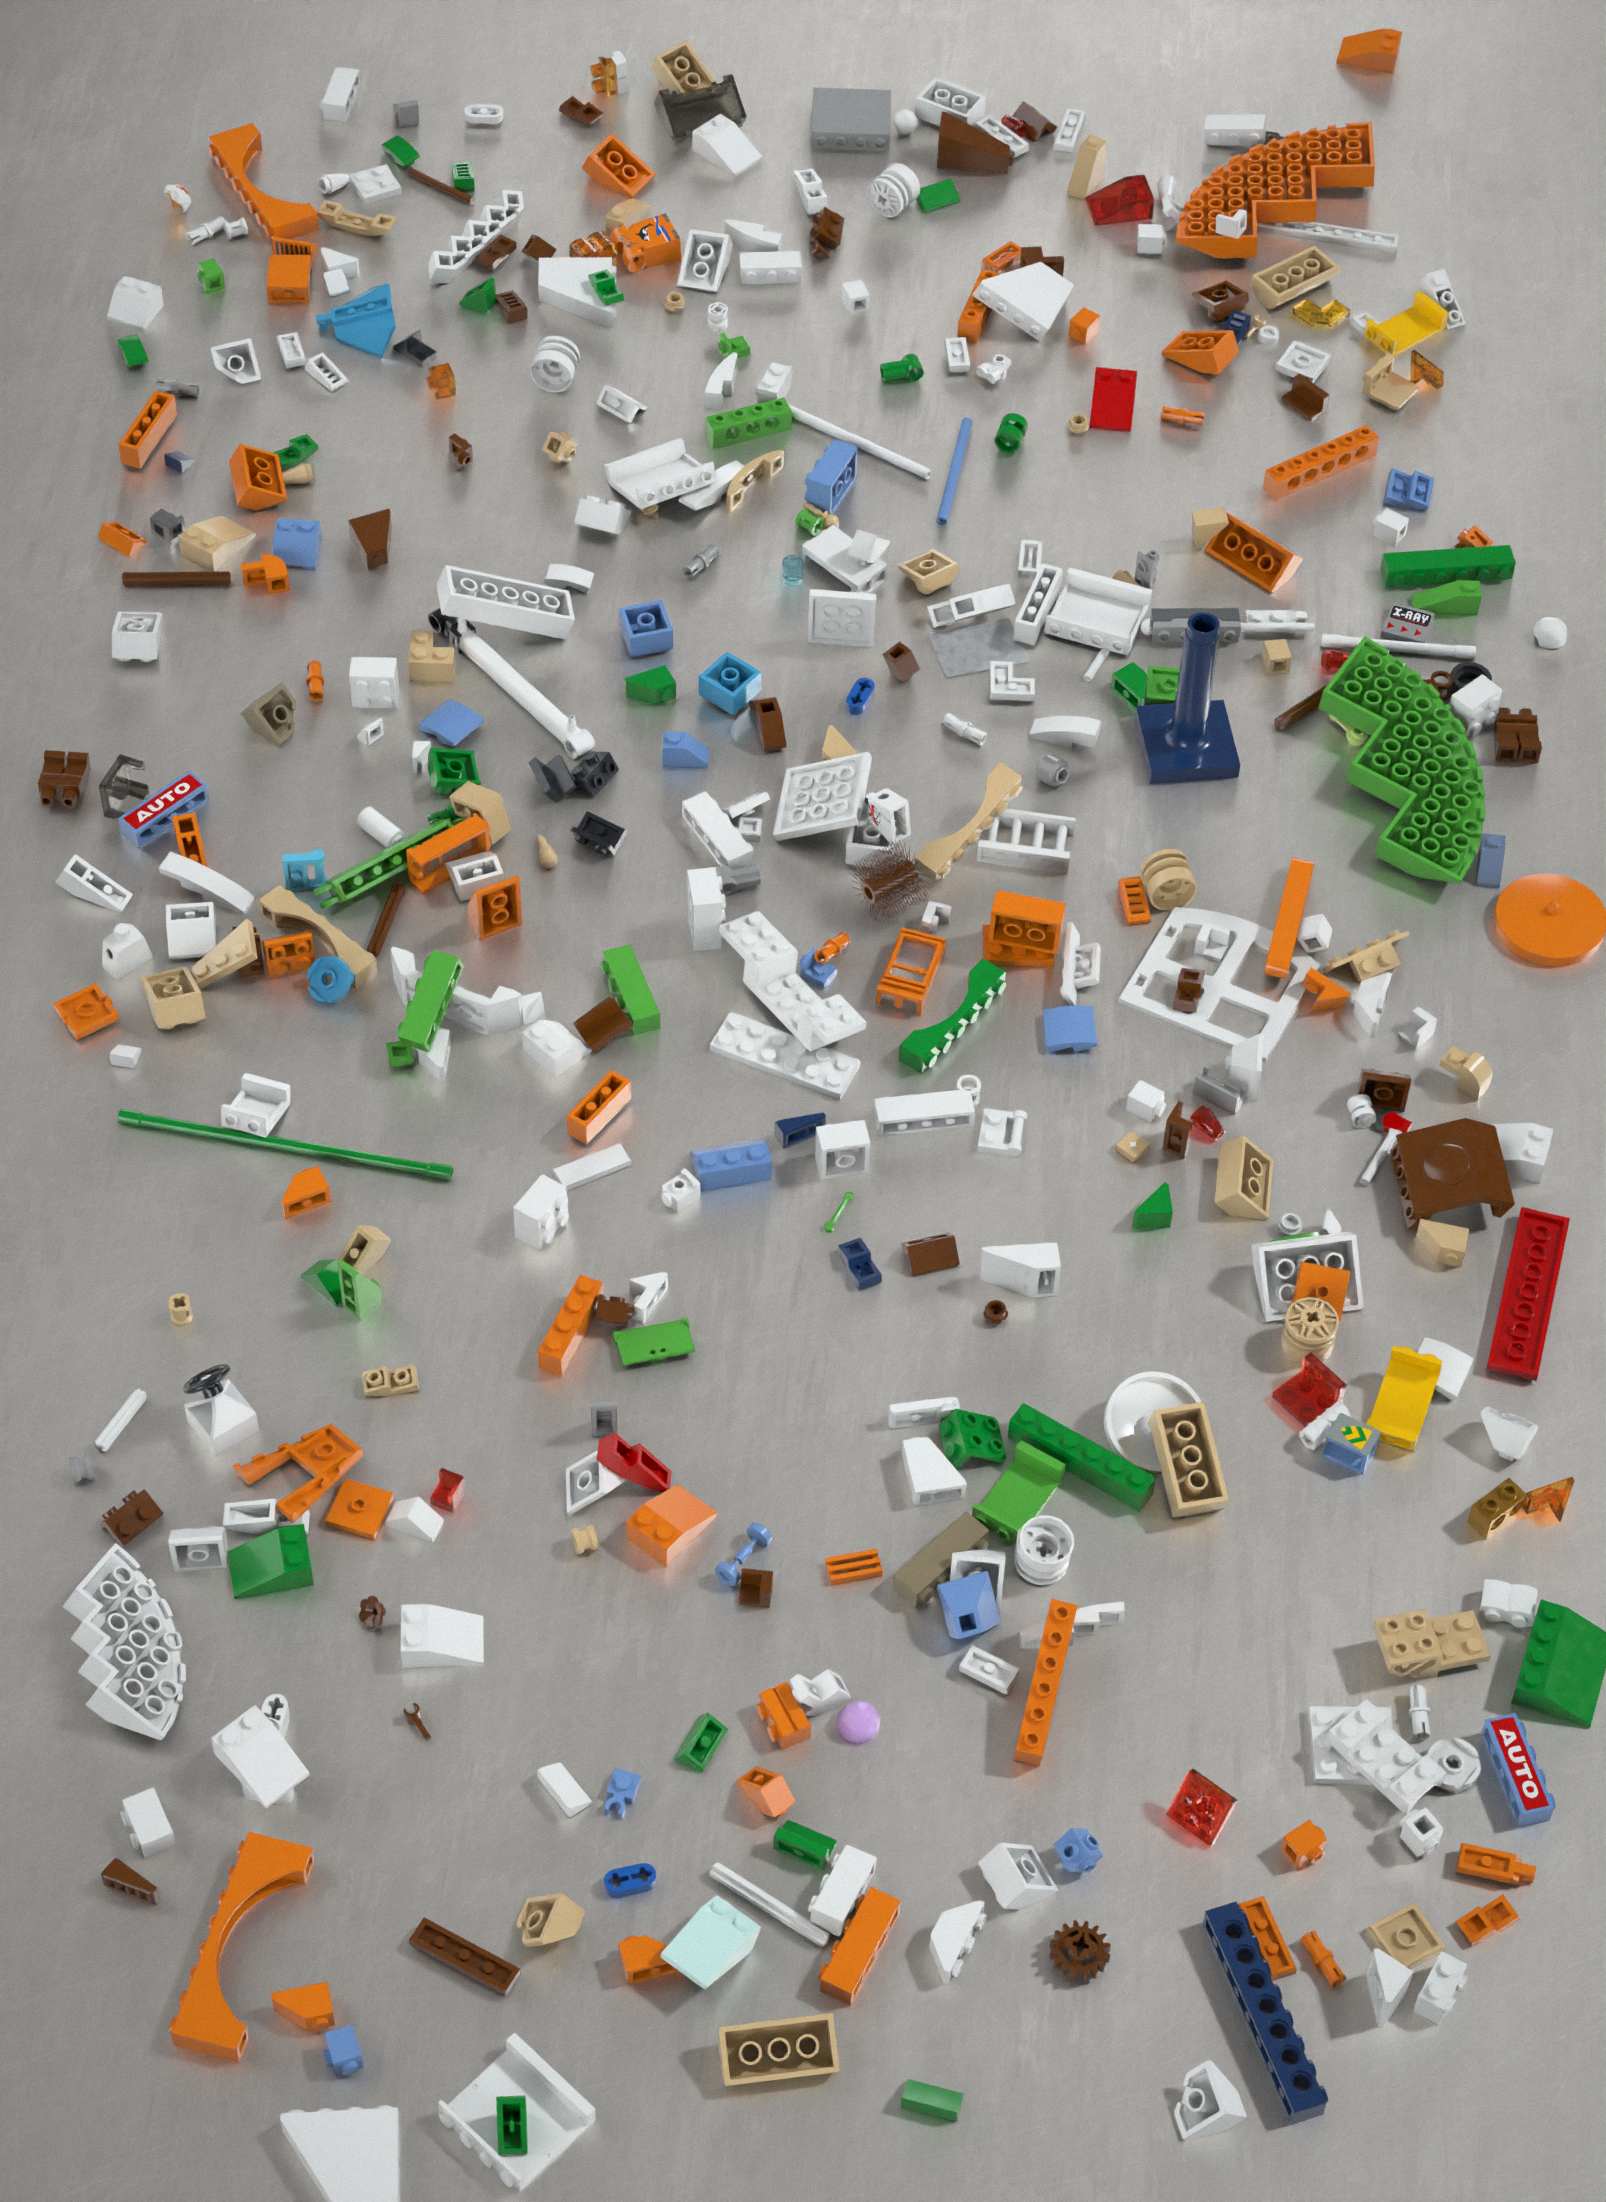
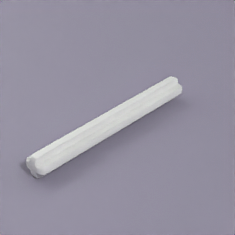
(769, 1904)

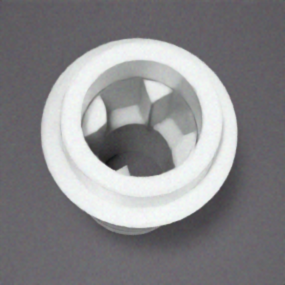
(332, 182)
(1166, 186)

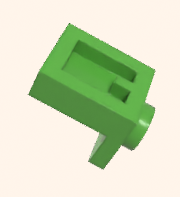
(736, 345)

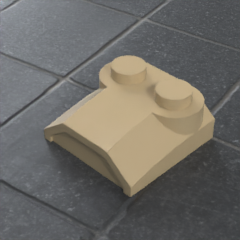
(930, 571)

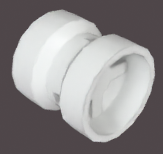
(717, 316)
(1361, 1111)

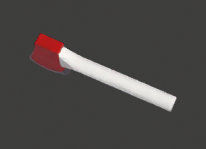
(1393, 1124)

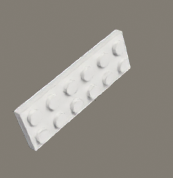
(784, 1056)

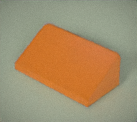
(121, 538)

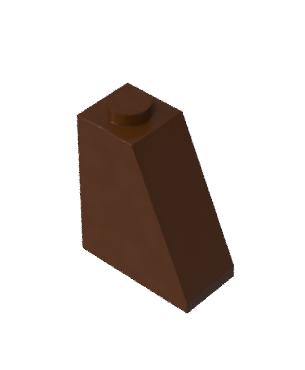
(372, 537)

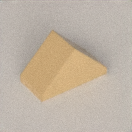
(1207, 524)

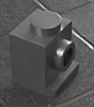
(167, 525)

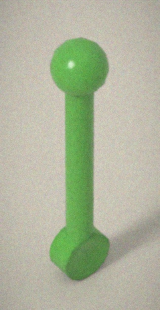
(829, 1226)

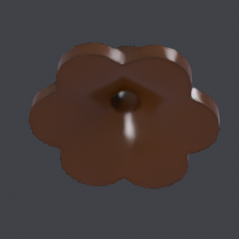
(819, 249)
(371, 1612)

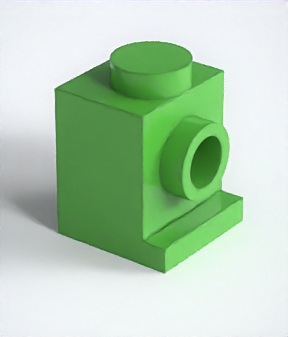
(211, 276)

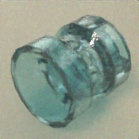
(792, 570)

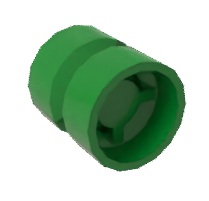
(1011, 433)

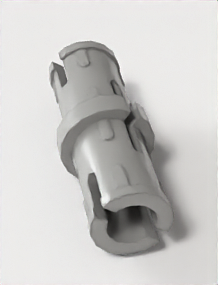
(177, 388)
(700, 561)

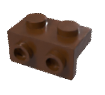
(827, 227)
(131, 1517)

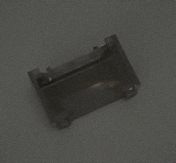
(692, 109)

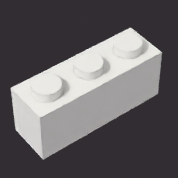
(340, 94)
(1235, 129)
(770, 267)
(842, 1889)

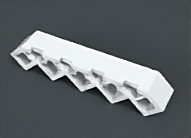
(477, 235)

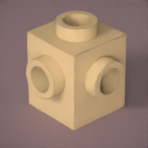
(560, 447)

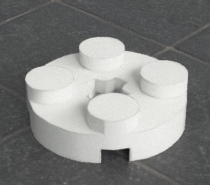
(1468, 1763)

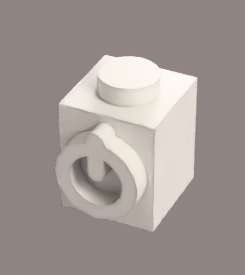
(1421, 1831)

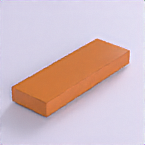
(1269, 1938)

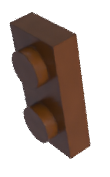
(496, 252)

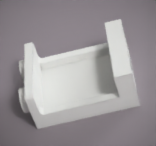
(257, 1105)

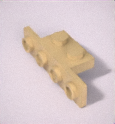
(1371, 961)

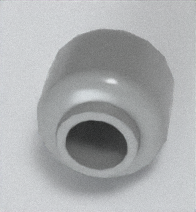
(1052, 770)

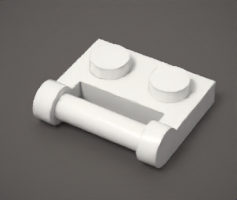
(994, 1128)

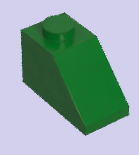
(1130, 684)
(651, 686)

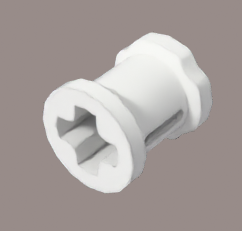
(231, 231)

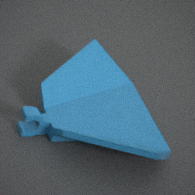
(364, 321)

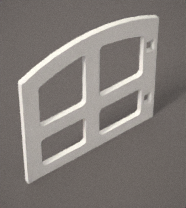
(1218, 986)

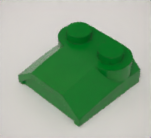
(451, 769)

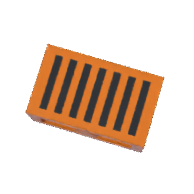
(285, 246)

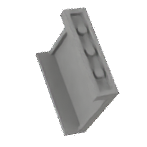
(851, 118)

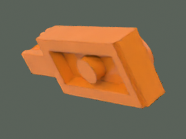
(1493, 1865)

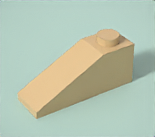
(625, 214)

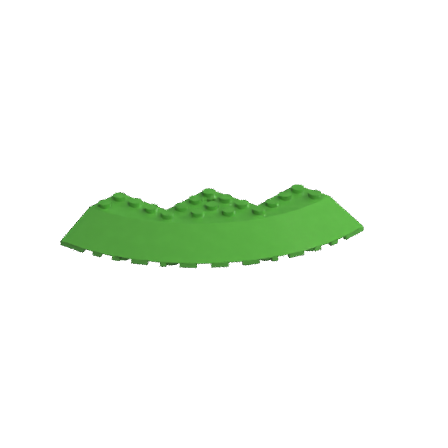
(1412, 762)

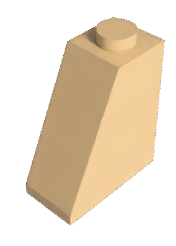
(1088, 168)

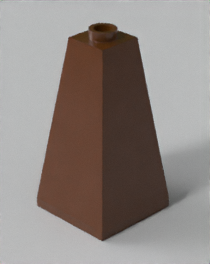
(969, 148)

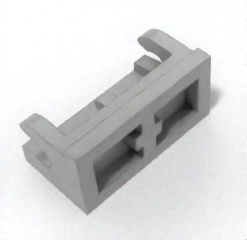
(1218, 1092)

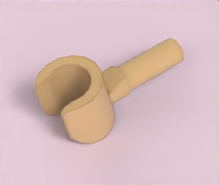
(1257, 324)

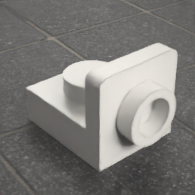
(933, 914)

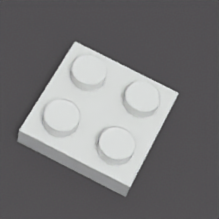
(375, 184)
(1303, 360)

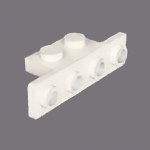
(1080, 964)

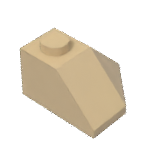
(549, 1919)

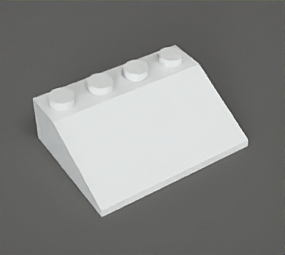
(1278, 1266)

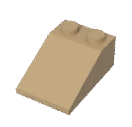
(681, 69)
(213, 542)
(173, 998)

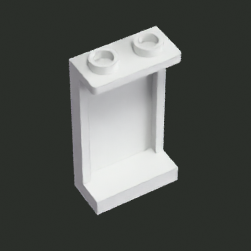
(831, 552)

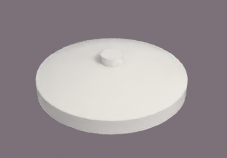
(1129, 1414)

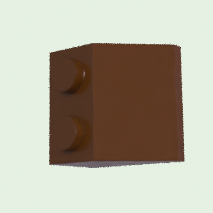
(1385, 1088)

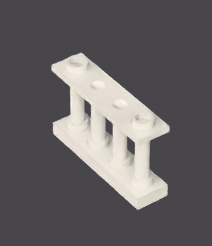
(1026, 856)

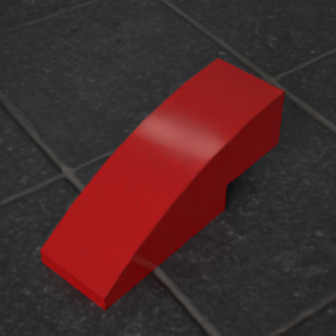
(633, 1463)

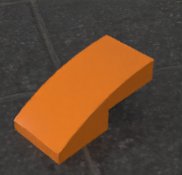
(1488, 1921)

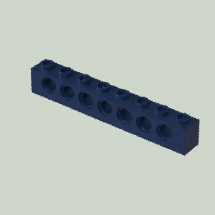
(1298, 2104)

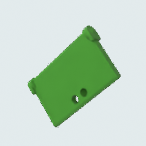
(638, 1343)

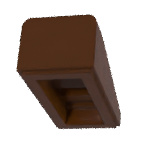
(512, 306)
(126, 1880)

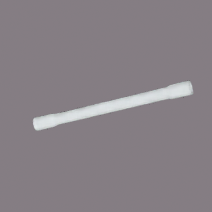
(1456, 651)

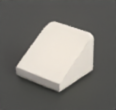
(335, 282)
(371, 732)
(420, 754)
(125, 1056)
(1330, 1224)

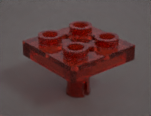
(1206, 1801)

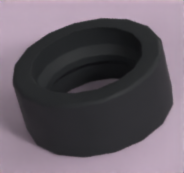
(1467, 670)

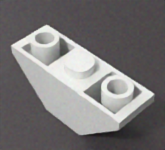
(954, 1936)

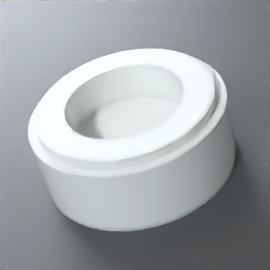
(1268, 335)

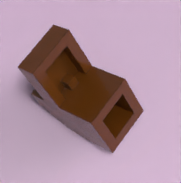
(1033, 255)

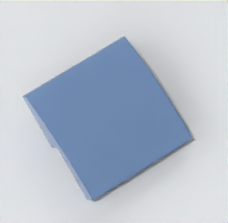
(1408, 490)
(451, 722)
(1070, 1027)

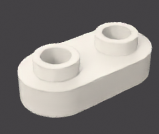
(483, 114)

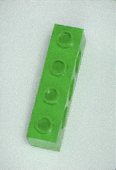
(748, 423)

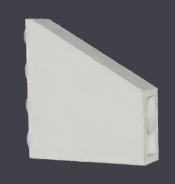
(567, 287)
(1026, 297)
(349, 2151)

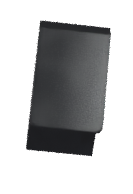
(415, 349)

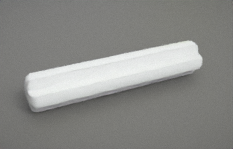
(120, 1420)

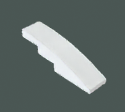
(713, 492)
(207, 882)
(1085, 1623)

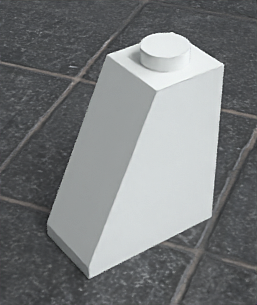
(930, 1473)

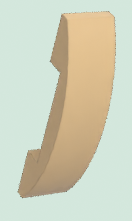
(355, 223)
(765, 465)

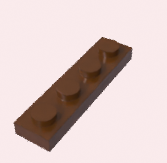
(464, 1956)

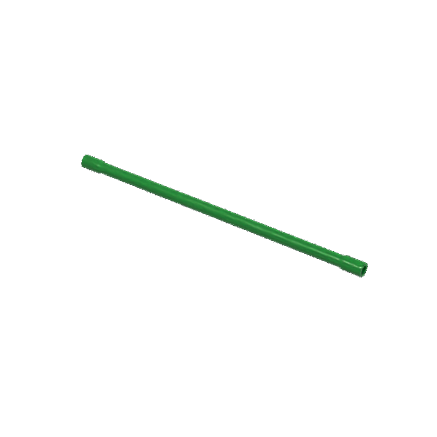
(431, 1169)

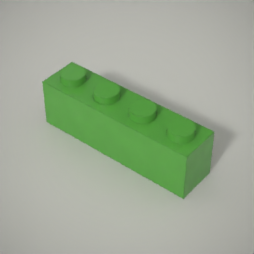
(630, 989)
(430, 1000)

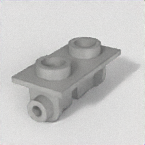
(1145, 569)

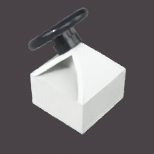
(220, 1412)

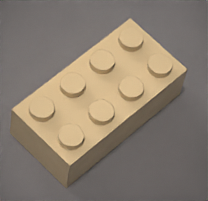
(1188, 1459)

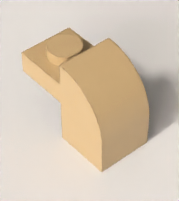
(1472, 1069)

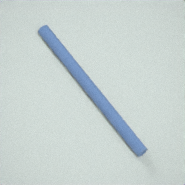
(954, 471)

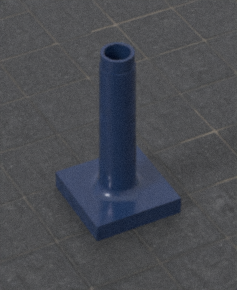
(1194, 733)

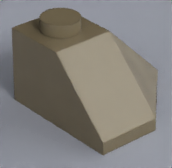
(272, 715)

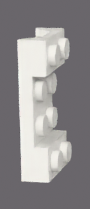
(1384, 1756)

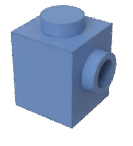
(343, 2051)

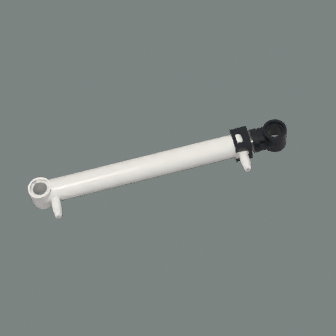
(464, 638)

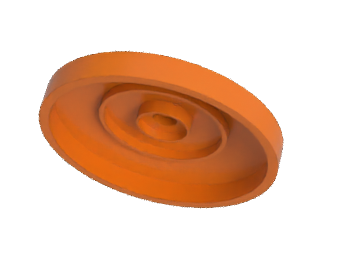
(1550, 919)

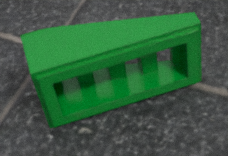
(463, 176)

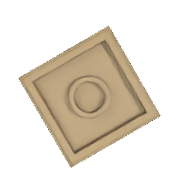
(1407, 1937)

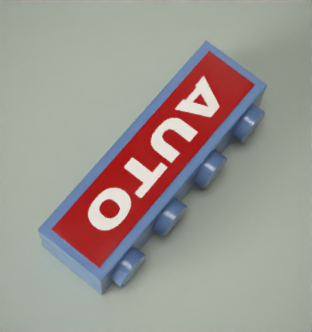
(156, 812)
(1518, 1770)

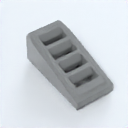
(604, 1418)

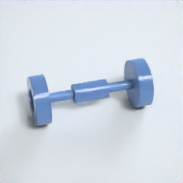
(728, 1573)

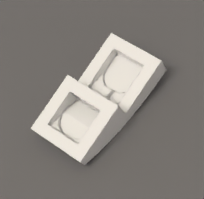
(562, 575)

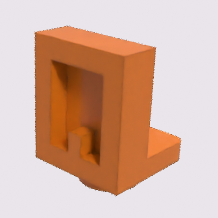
(1473, 538)

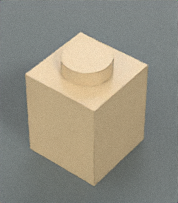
(1276, 657)

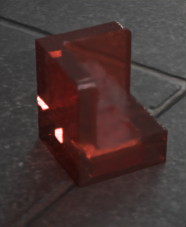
(449, 1491)

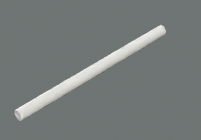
(860, 443)

